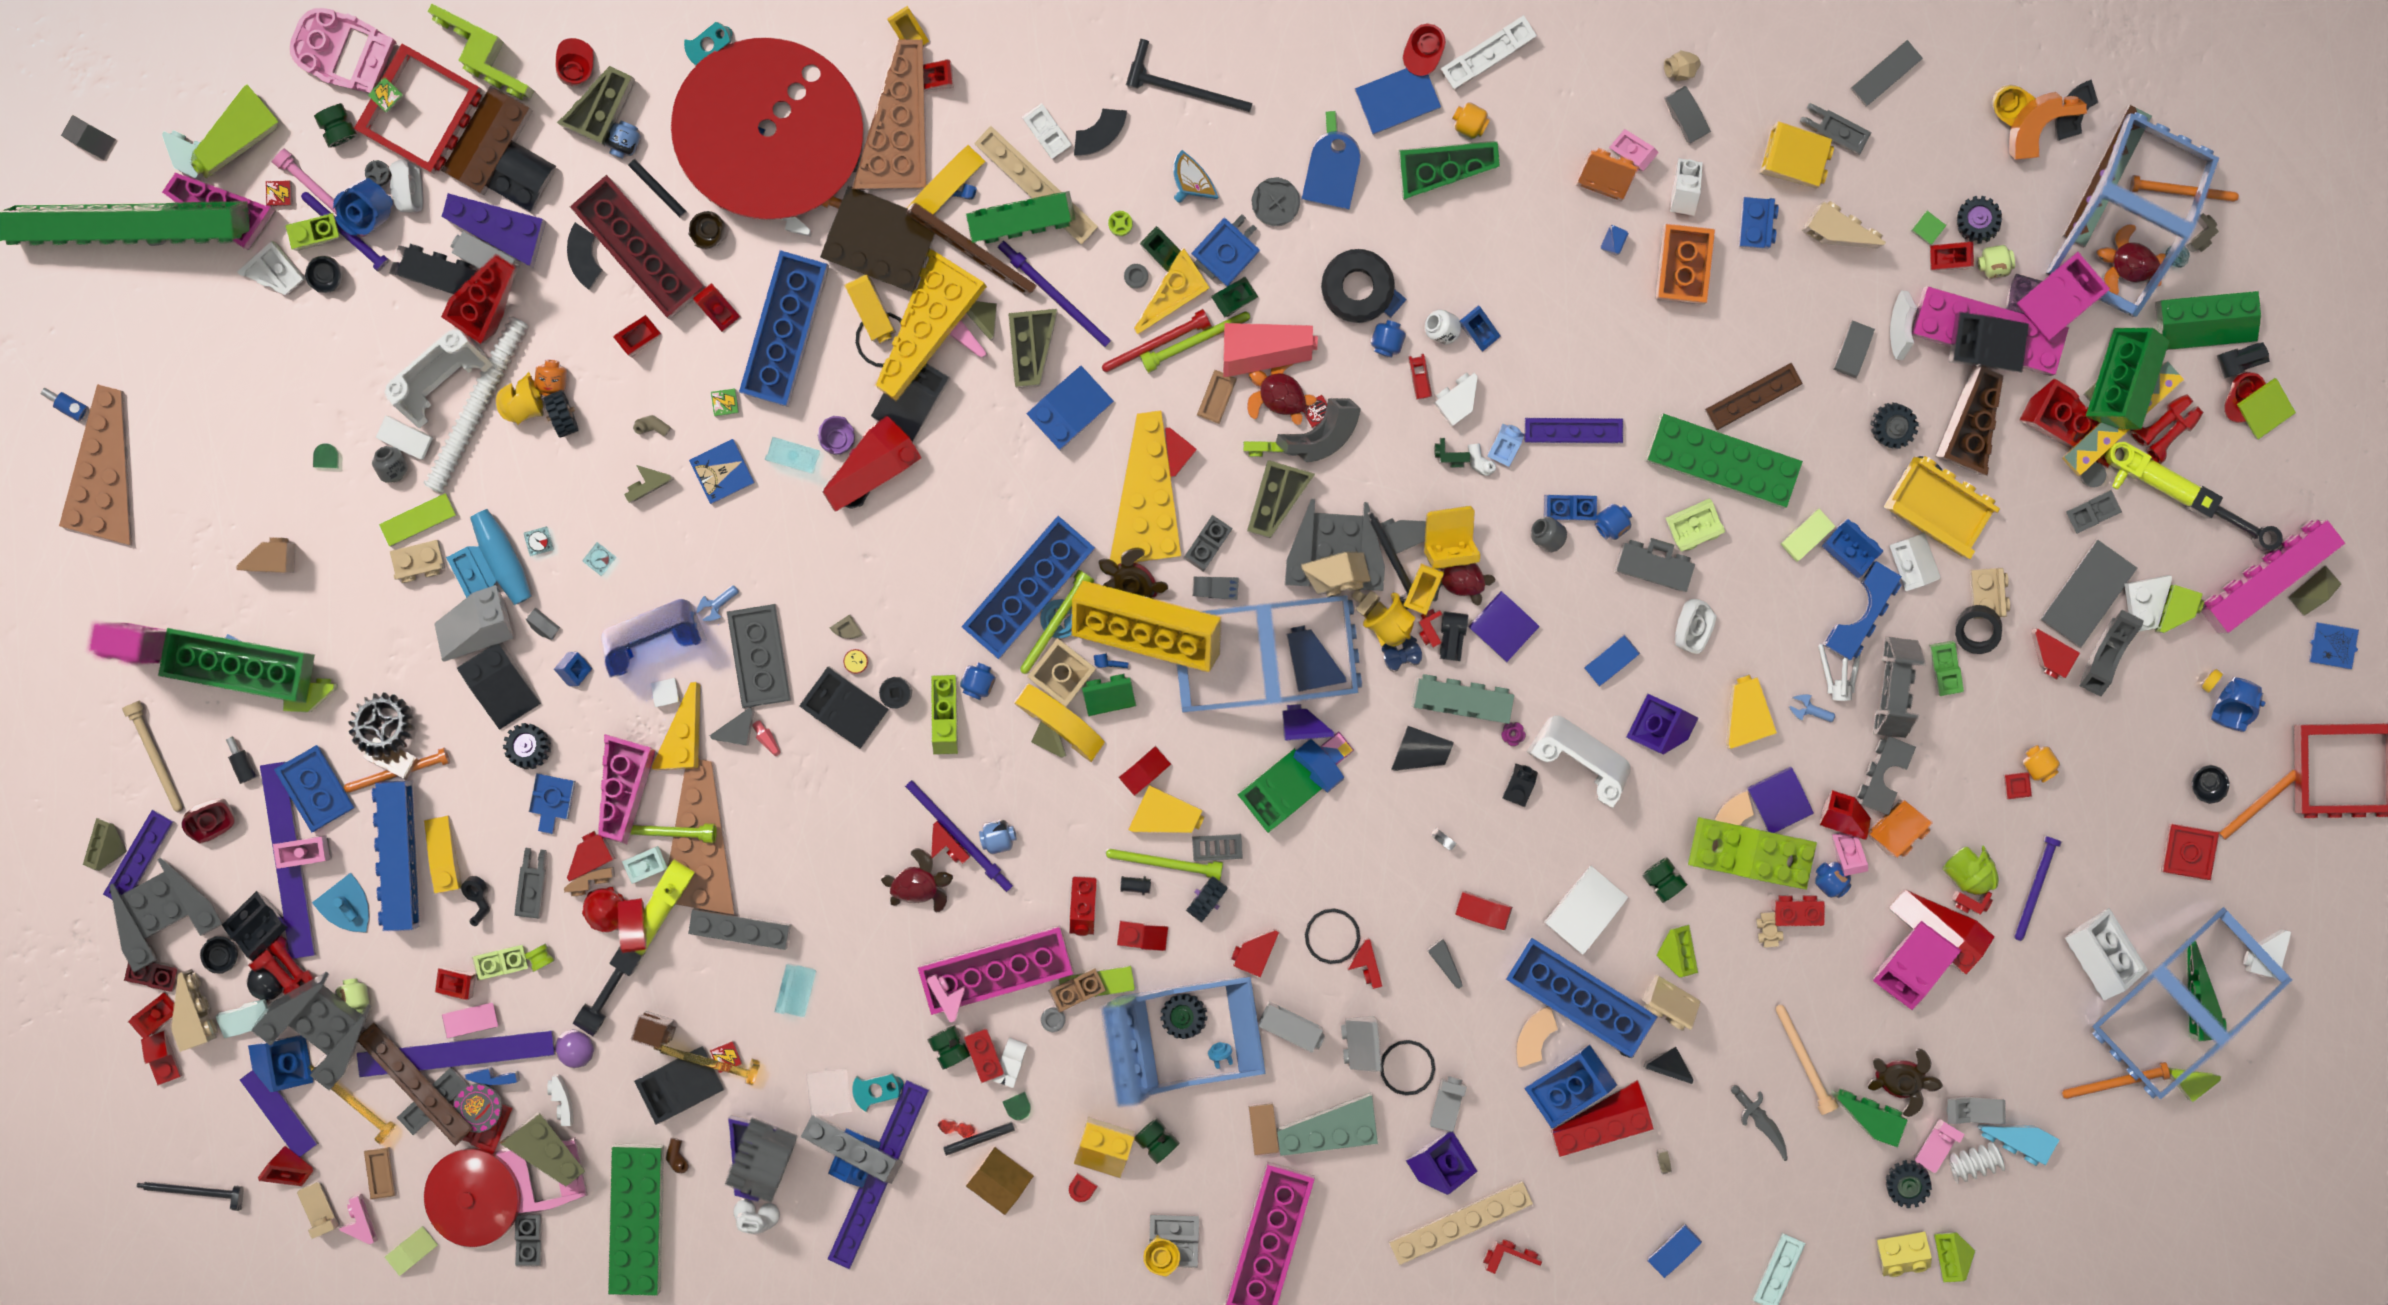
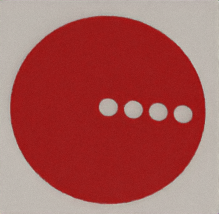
(757, 174)

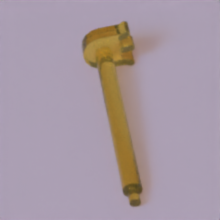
(749, 1074)
(385, 1129)

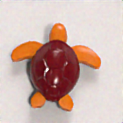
(2130, 261)
(1279, 394)

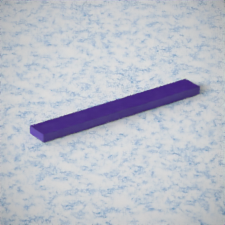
(291, 878)
(467, 1052)
(870, 1194)

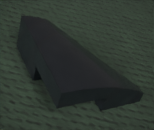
(1421, 750)

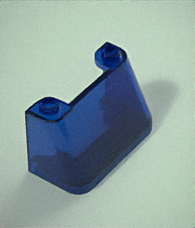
(673, 617)

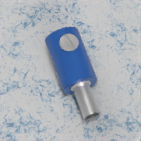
(66, 404)

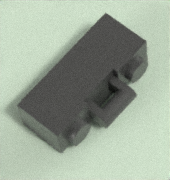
(1644, 565)

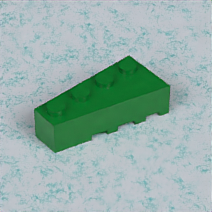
(1437, 166)
(1021, 216)

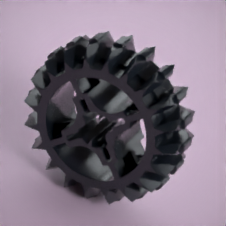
(375, 706)

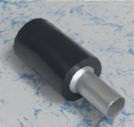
(240, 762)

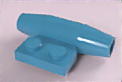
(490, 561)

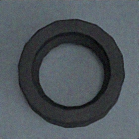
(1983, 612)

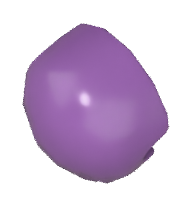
(836, 435)
(574, 1048)

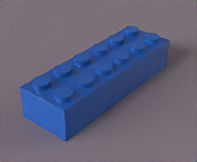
(784, 328)
(1028, 587)
(396, 855)
(1581, 998)

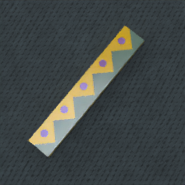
(2105, 435)

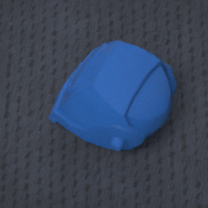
(2238, 704)

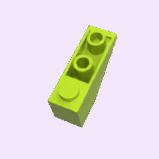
(944, 714)

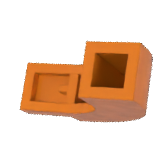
(2033, 118)

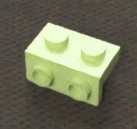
(1695, 525)

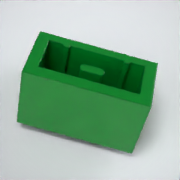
(1109, 695)

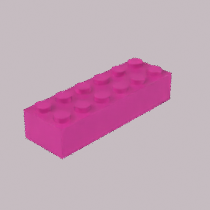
(1936, 320)
(2272, 576)
(126, 642)
(1000, 967)
(1270, 1236)

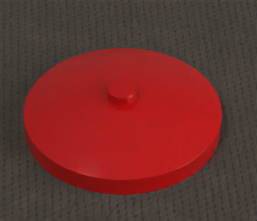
(472, 1197)

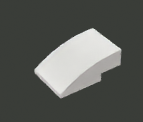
(1586, 910)

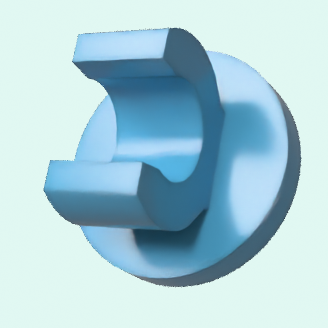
(1219, 1052)

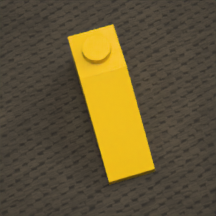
(442, 855)

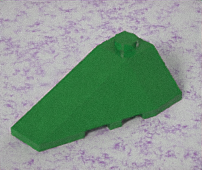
(2201, 988)

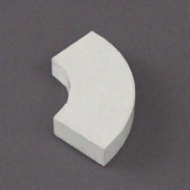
(1901, 325)

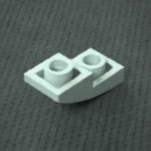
(241, 1019)

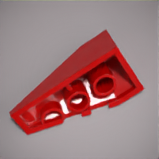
(481, 300)
(2060, 415)
(876, 459)
(1959, 929)

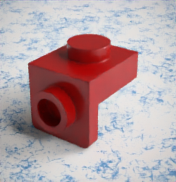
(1428, 633)
(1966, 903)

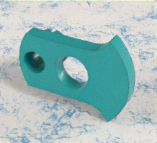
(694, 48)
(863, 1095)

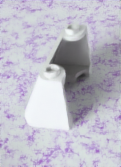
(412, 385)
(1563, 735)

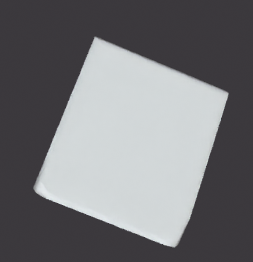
(665, 692)

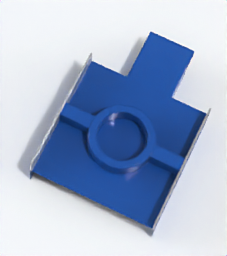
(551, 799)

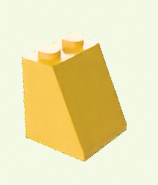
(1796, 155)
(1104, 1147)

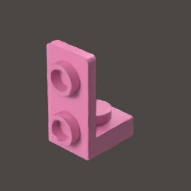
(1938, 1145)

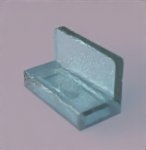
(792, 455)
(795, 990)

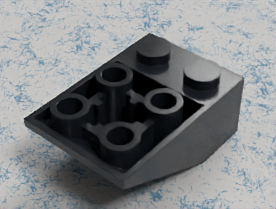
(1988, 342)
(915, 402)
(843, 707)
(677, 1087)

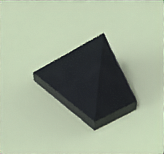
(1670, 1064)

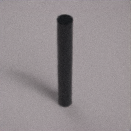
(657, 188)
(978, 1138)

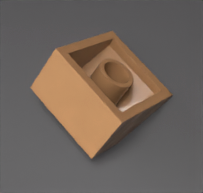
(270, 556)

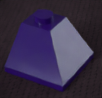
(1302, 724)
(1661, 725)
(1442, 1164)

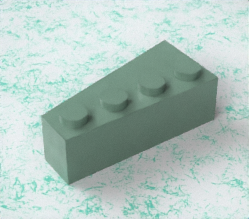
(1463, 700)
(1334, 1128)

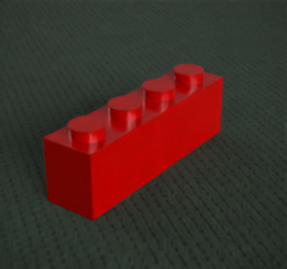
(1607, 1121)

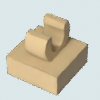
(1365, 602)

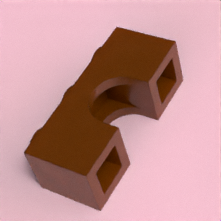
(653, 1030)

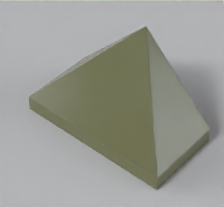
(984, 317)
(2315, 591)
(1048, 740)
(103, 845)

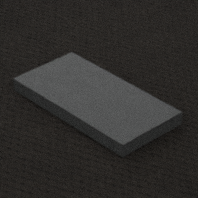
(2088, 593)
(758, 656)

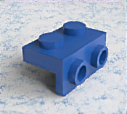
(1852, 548)

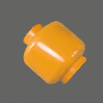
(1470, 120)
(2041, 763)

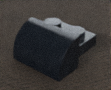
(521, 176)
(255, 925)

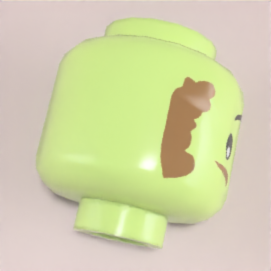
(1996, 261)
(354, 994)

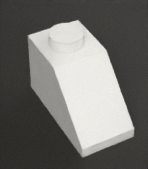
(2275, 946)

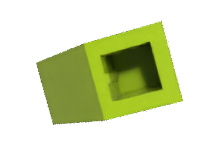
(312, 232)
(316, 695)

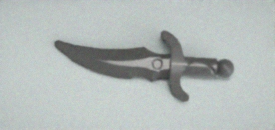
(1761, 1120)

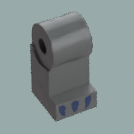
(1216, 587)

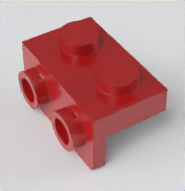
(1799, 912)

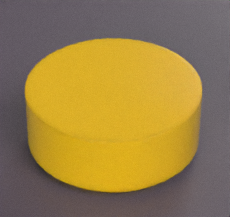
(2212, 680)

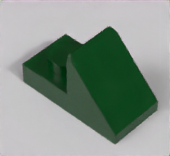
(1160, 248)
(1234, 297)

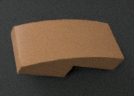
(580, 885)
(1077, 990)

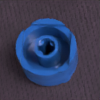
(362, 207)

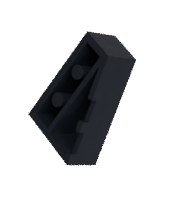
(431, 269)

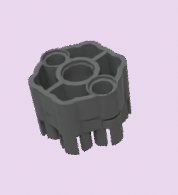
(761, 1160)

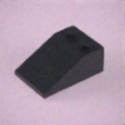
(499, 685)

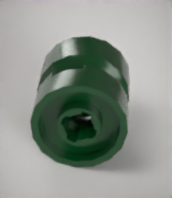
(334, 124)
(1664, 879)
(948, 1047)
(1156, 1140)

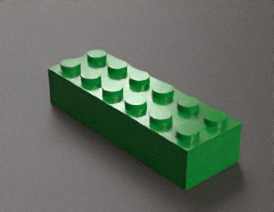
(1723, 460)
(236, 665)
(636, 1219)

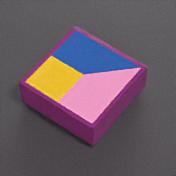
(1337, 748)

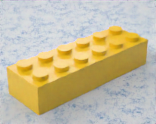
(1146, 626)

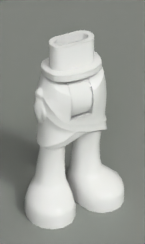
(754, 1223)

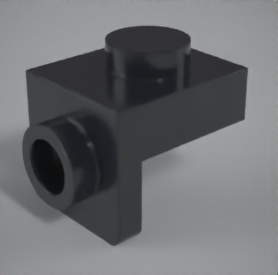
(1520, 785)

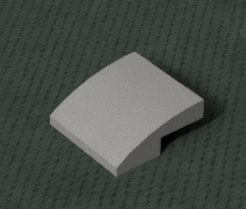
(1182, 1232)

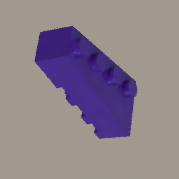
(503, 228)

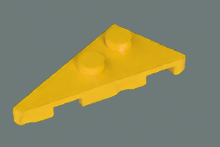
(1177, 288)
(681, 742)

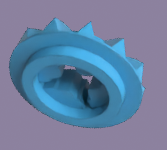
(1048, 613)

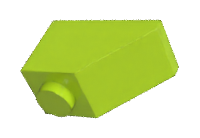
(2179, 607)

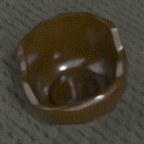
(706, 229)

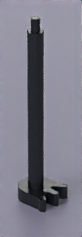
(1391, 555)
(235, 1195)

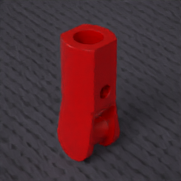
(1420, 381)

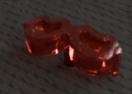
(950, 1126)

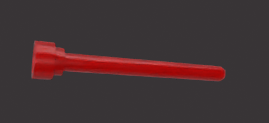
(1198, 321)

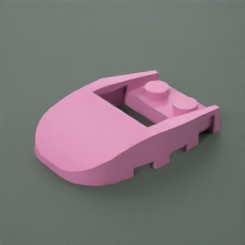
(320, 42)
(569, 1193)

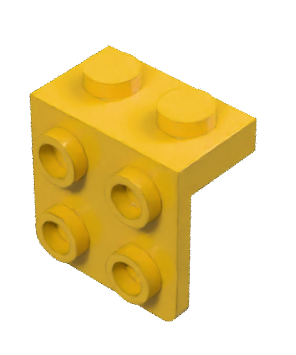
(1450, 537)

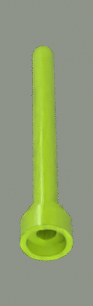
(1153, 359)
(1054, 623)
(706, 833)
(1212, 869)

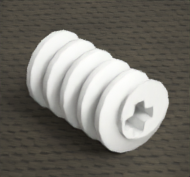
(1976, 1162)

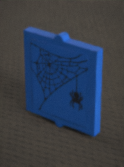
(2333, 645)

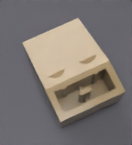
(1834, 228)
(1672, 1001)
(190, 1016)

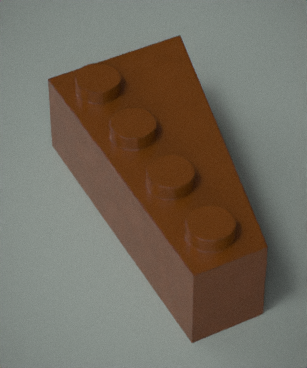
(1973, 422)

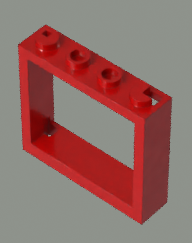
(459, 120)
(2301, 760)

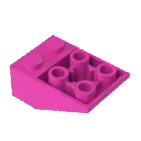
(2063, 296)
(1916, 965)

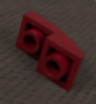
(154, 976)

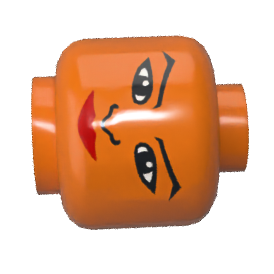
(550, 377)

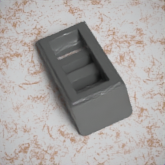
(1237, 846)
(1442, 956)

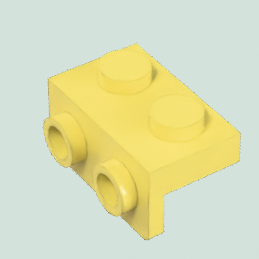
(1904, 1254)

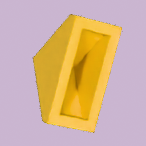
(906, 26)
(1423, 589)

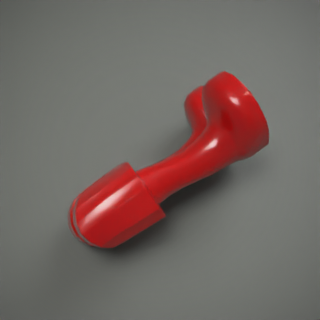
(2147, 434)
(267, 961)

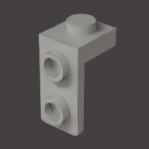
(1448, 1103)
(1976, 1110)

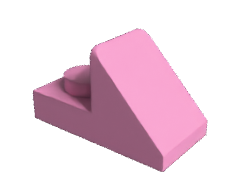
(1635, 149)
(1849, 854)
(949, 1003)
(363, 1227)

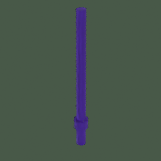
(1018, 260)
(992, 870)

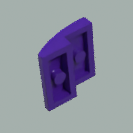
(1504, 626)
(1780, 800)

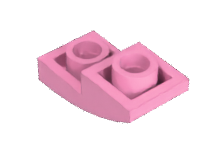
(469, 1020)

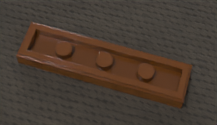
(1753, 396)

